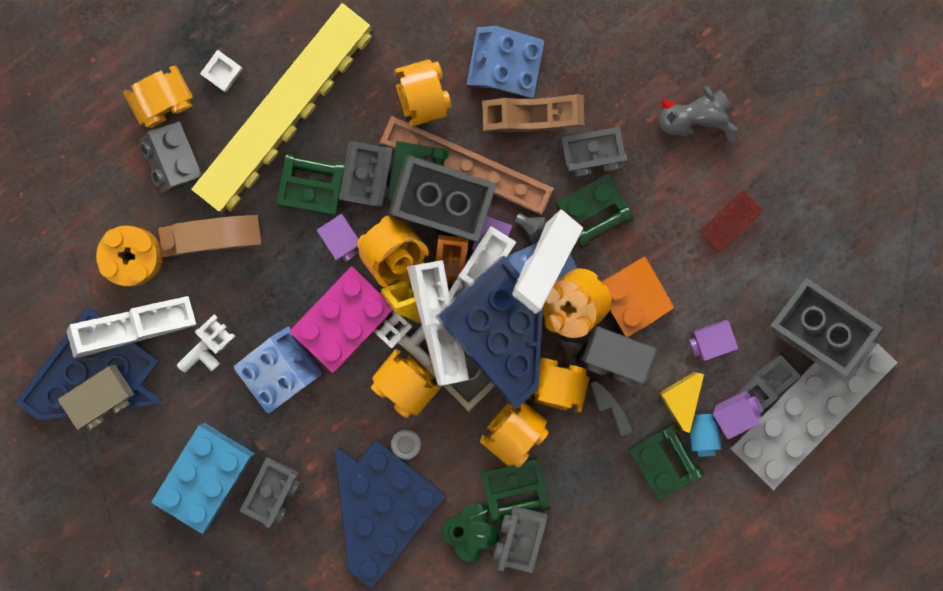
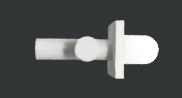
(399, 335)
(209, 341)

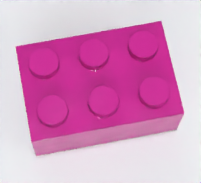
(342, 319)

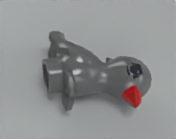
(705, 111)

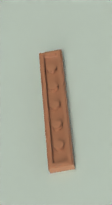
(510, 183)

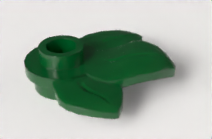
(474, 533)

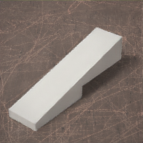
(488, 251)
(547, 261)
(431, 297)
(130, 327)

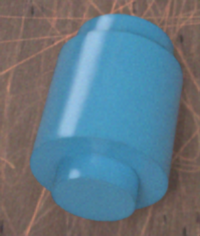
(705, 435)

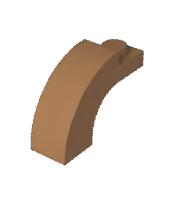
(533, 114)
(209, 235)

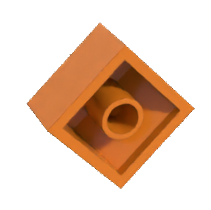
(636, 297)

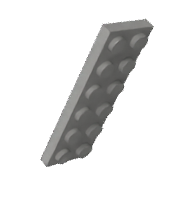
(805, 417)

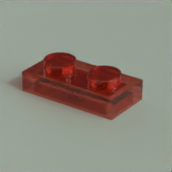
(731, 221)

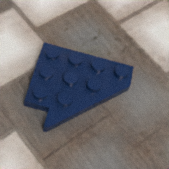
(498, 331)
(64, 373)
(381, 508)

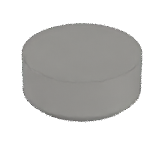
(405, 444)

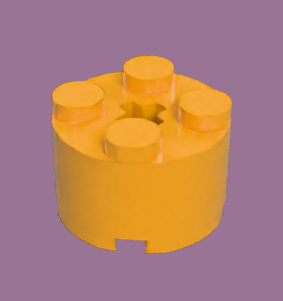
(421, 92)
(158, 96)
(390, 249)
(127, 272)
(576, 303)
(405, 384)
(561, 386)
(515, 433)

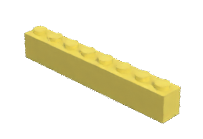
(282, 109)

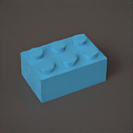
(202, 478)

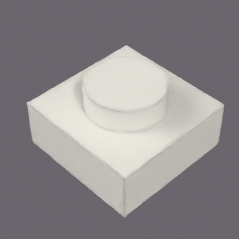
(221, 71)

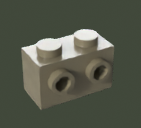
(96, 398)

